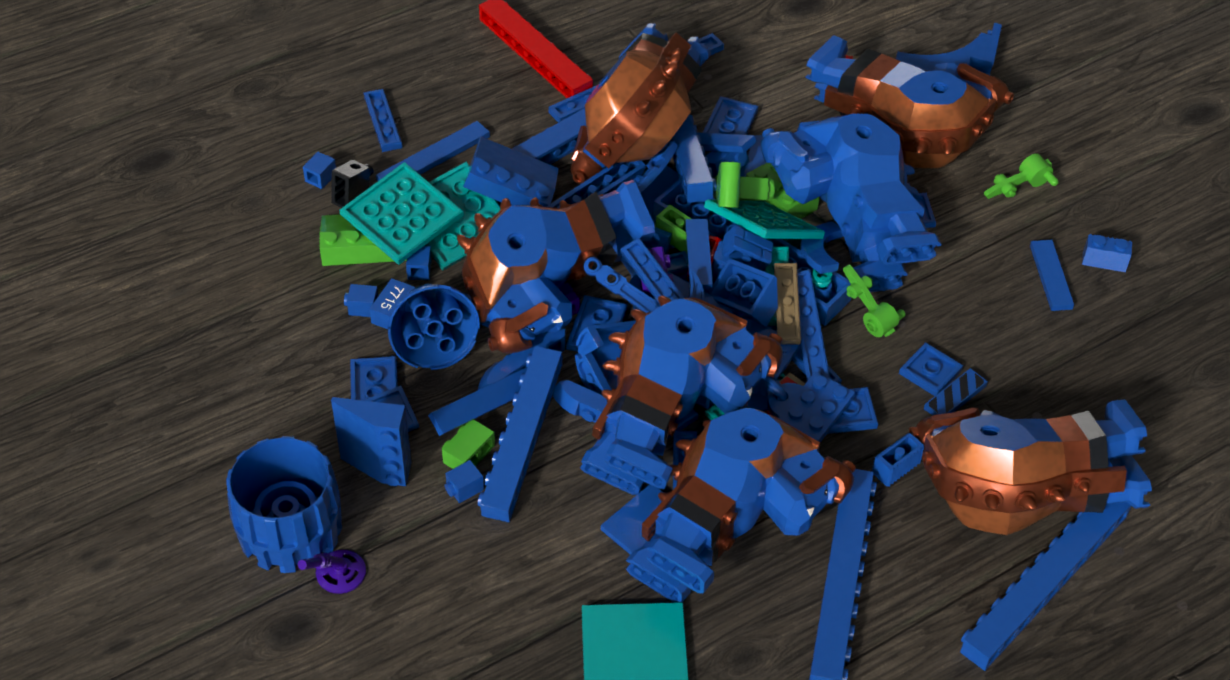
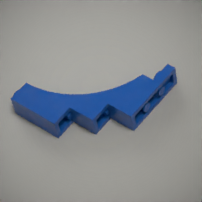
(978, 54)

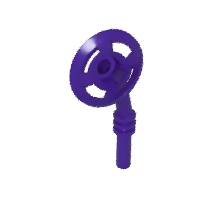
(338, 570)

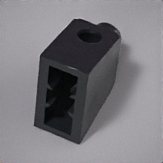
(349, 182)

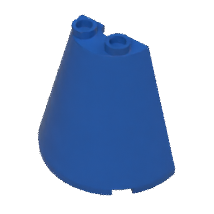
(594, 351)

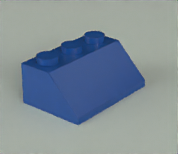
(747, 291)

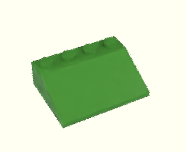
(345, 244)

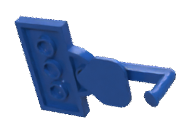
(807, 407)

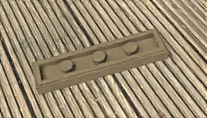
(788, 303)

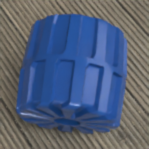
(284, 502)

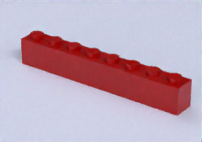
(534, 48)

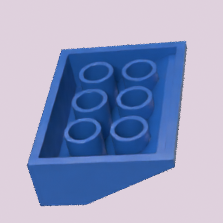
(510, 174)
(374, 438)

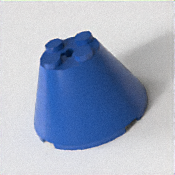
(433, 326)

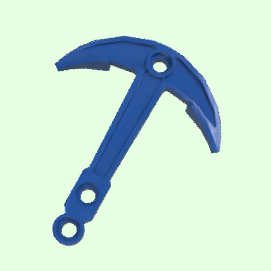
(631, 293)

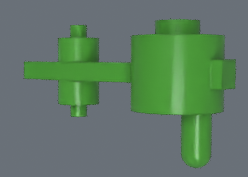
(1032, 169)
(880, 317)

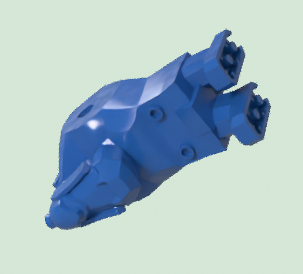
(863, 179)

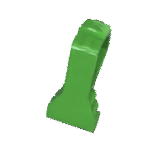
(734, 188)

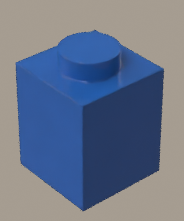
(319, 170)
(419, 264)
(360, 299)
(464, 481)

